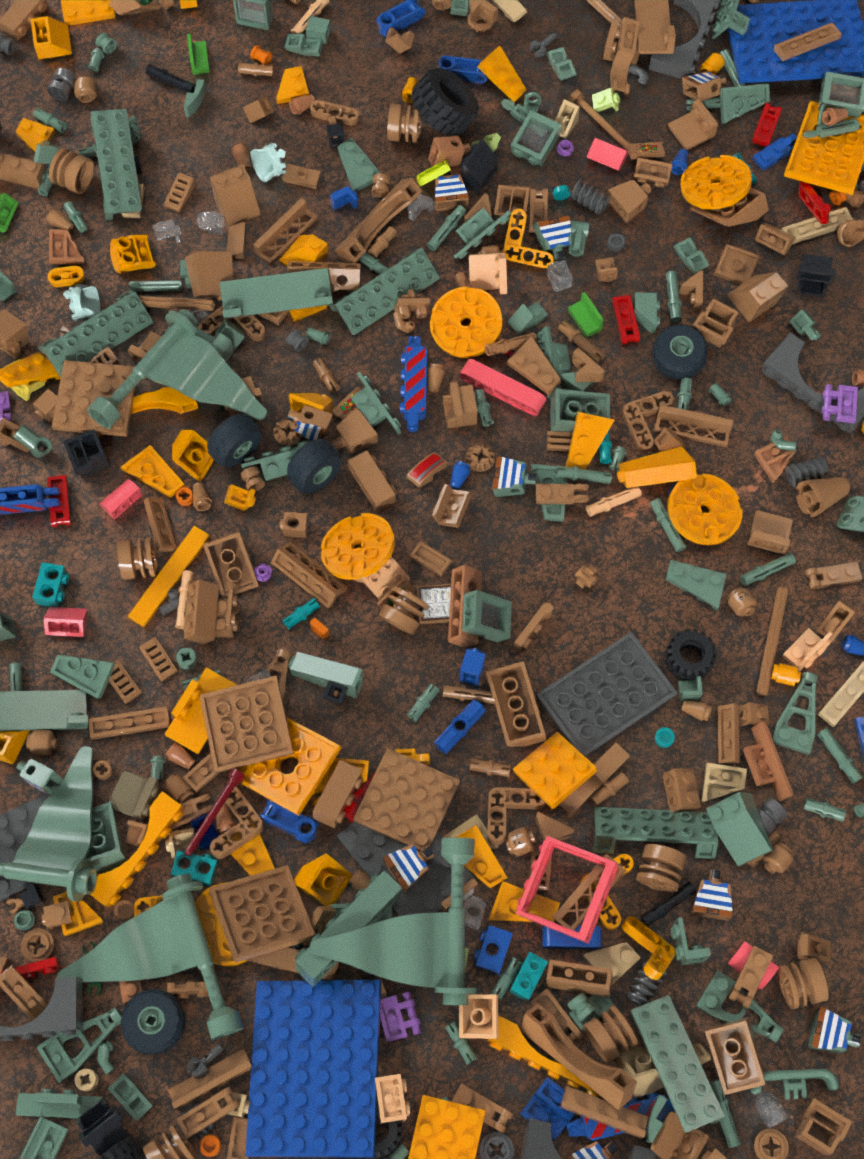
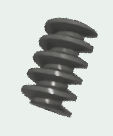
(590, 198)
(806, 471)
(642, 988)

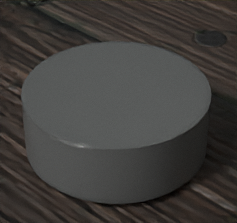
(616, 242)

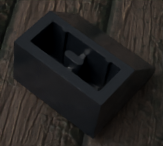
(479, 166)

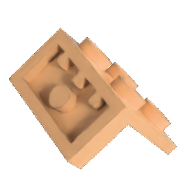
(488, 272)
(384, 578)
(806, 649)
(391, 1098)

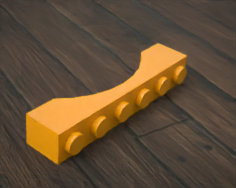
(164, 398)
(162, 816)
(514, 1042)

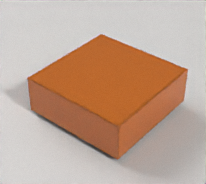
(319, 628)

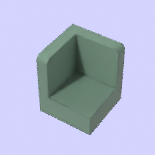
(318, 28)
(6, 288)
(231, 331)
(690, 689)

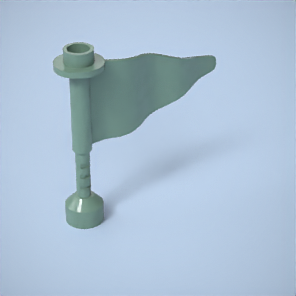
(186, 365)
(61, 835)
(160, 945)
(414, 947)

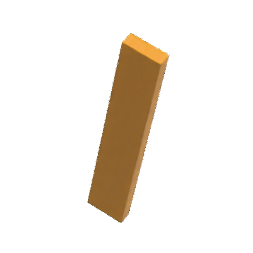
(168, 576)

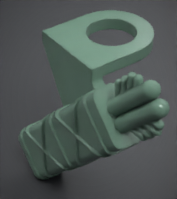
(520, 112)
(824, 130)

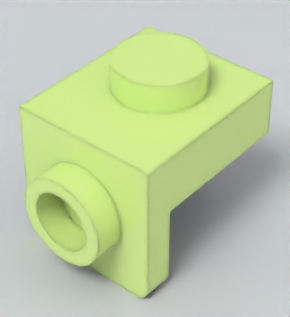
(605, 99)
(492, 141)

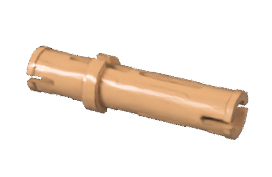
(299, 28)
(606, 504)
(187, 578)

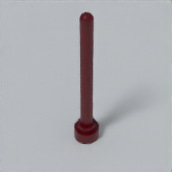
(235, 778)

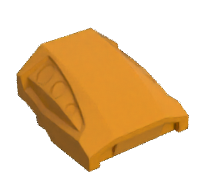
(131, 253)

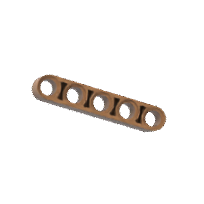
(285, 960)

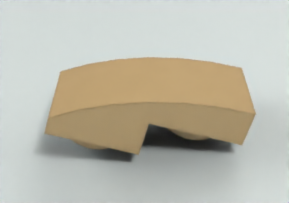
(511, 8)

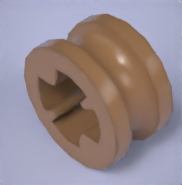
(106, 775)

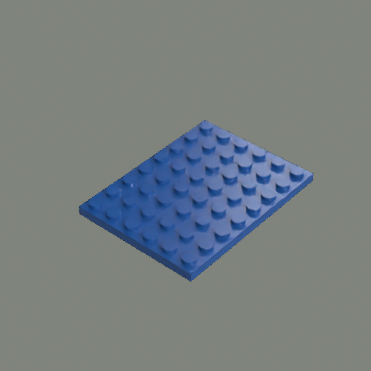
(781, 21)
(314, 1069)

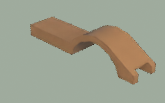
(624, 55)
(606, 767)

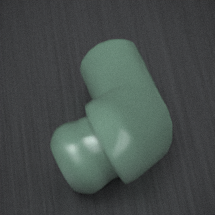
(103, 1057)

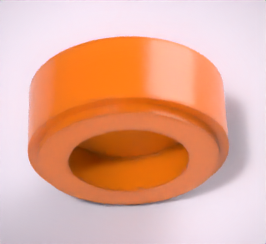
(210, 1145)

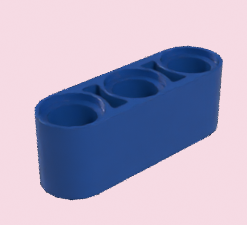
(555, 940)

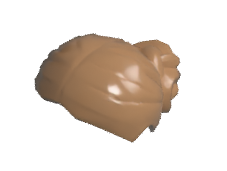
(851, 232)

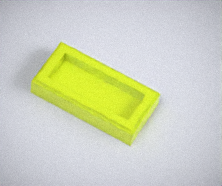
(433, 172)

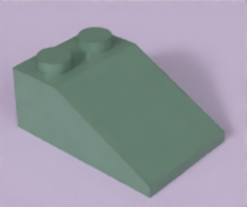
(566, 404)
(740, 827)
(107, 843)

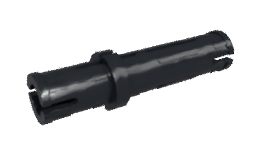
(164, 76)
(662, 908)

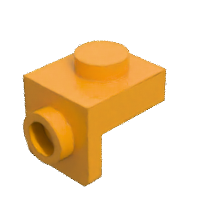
(240, 497)

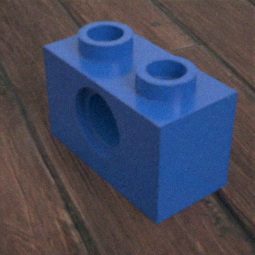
(472, 667)
(501, 940)

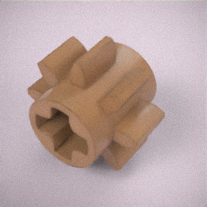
(586, 576)

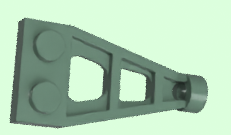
(793, 738)
(715, 995)
(58, 1058)

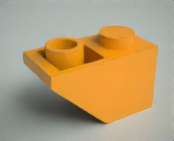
(11, 744)

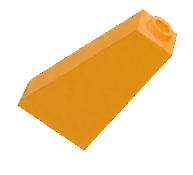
(658, 468)

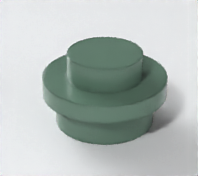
(24, 920)

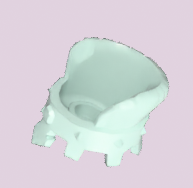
(268, 162)
(83, 302)

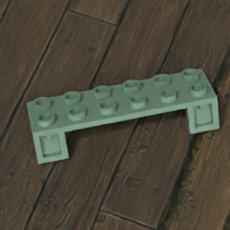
(729, 17)
(116, 162)
(276, 293)
(381, 293)
(101, 331)
(43, 710)
(654, 826)
(677, 1064)

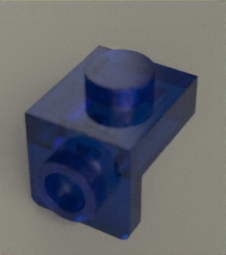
(209, 836)

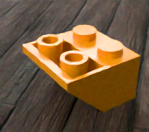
(50, 37)

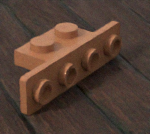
(765, 762)

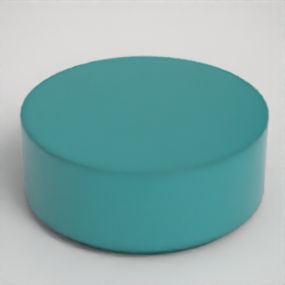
(561, 192)
(664, 737)

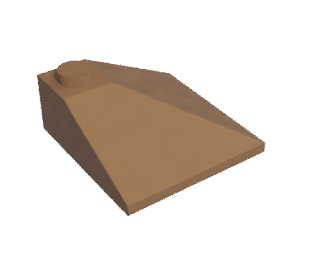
(744, 211)

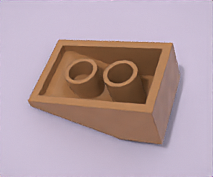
(230, 564)
(736, 1055)

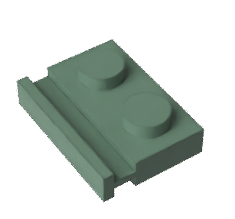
(45, 1140)

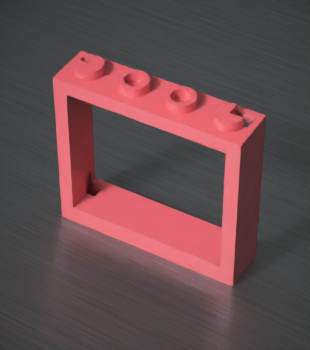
(598, 900)

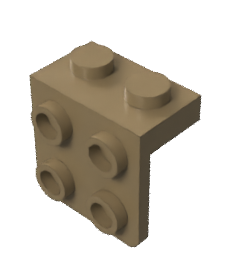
(134, 795)

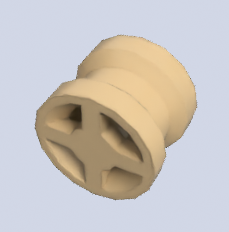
(90, 1081)

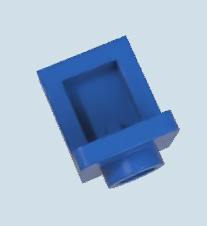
(344, 196)

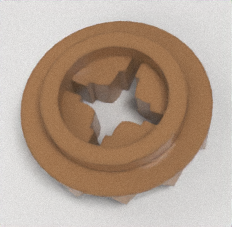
(480, 26)
(280, 435)
(485, 463)
(32, 937)
(777, 1139)

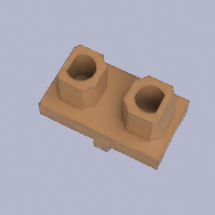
(412, 302)

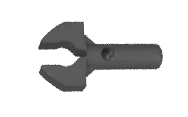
(536, 45)
(201, 1064)

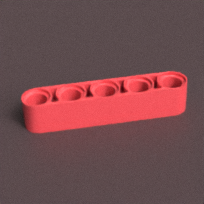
(502, 387)

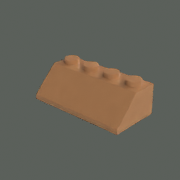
(516, 705)

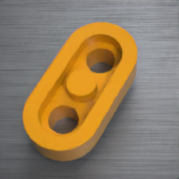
(66, 276)

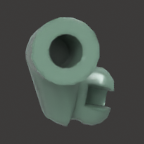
(780, 443)

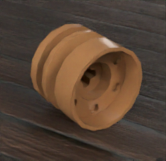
(403, 123)
(71, 170)
(137, 558)
(404, 610)
(662, 863)
(803, 983)
(612, 1032)
(173, 1148)

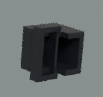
(814, 275)
(86, 453)
(101, 1126)

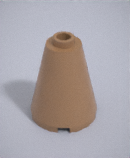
(820, 494)

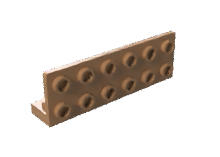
(655, 28)

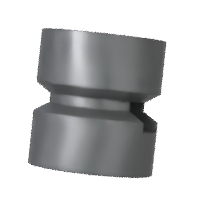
(61, 84)
(771, 814)

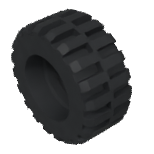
(445, 102)

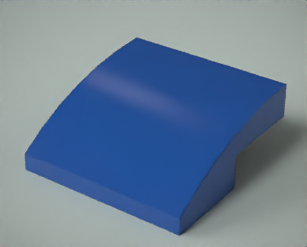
(545, 1107)

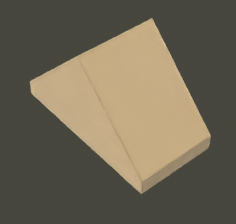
(567, 117)

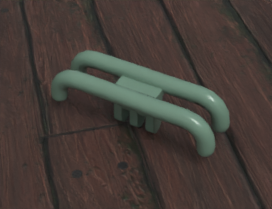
(795, 1081)

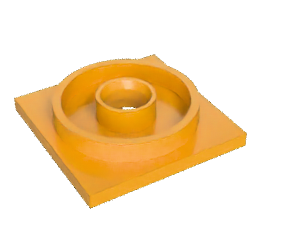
(293, 789)

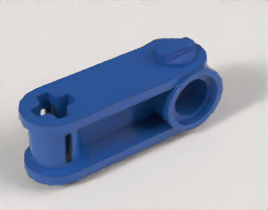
(400, 16)
(464, 68)
(289, 822)

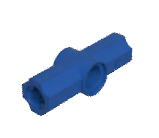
(451, 735)

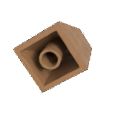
(235, 195)
(206, 272)
(758, 294)

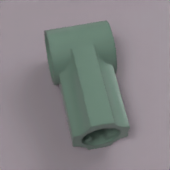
(579, 234)
(31, 440)

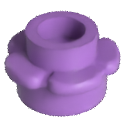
(565, 144)
(267, 572)

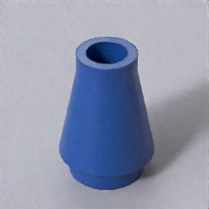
(680, 162)
(459, 475)
(853, 645)

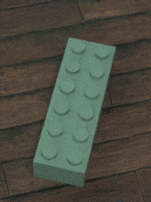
(365, 910)

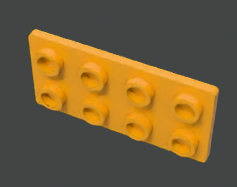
(188, 723)

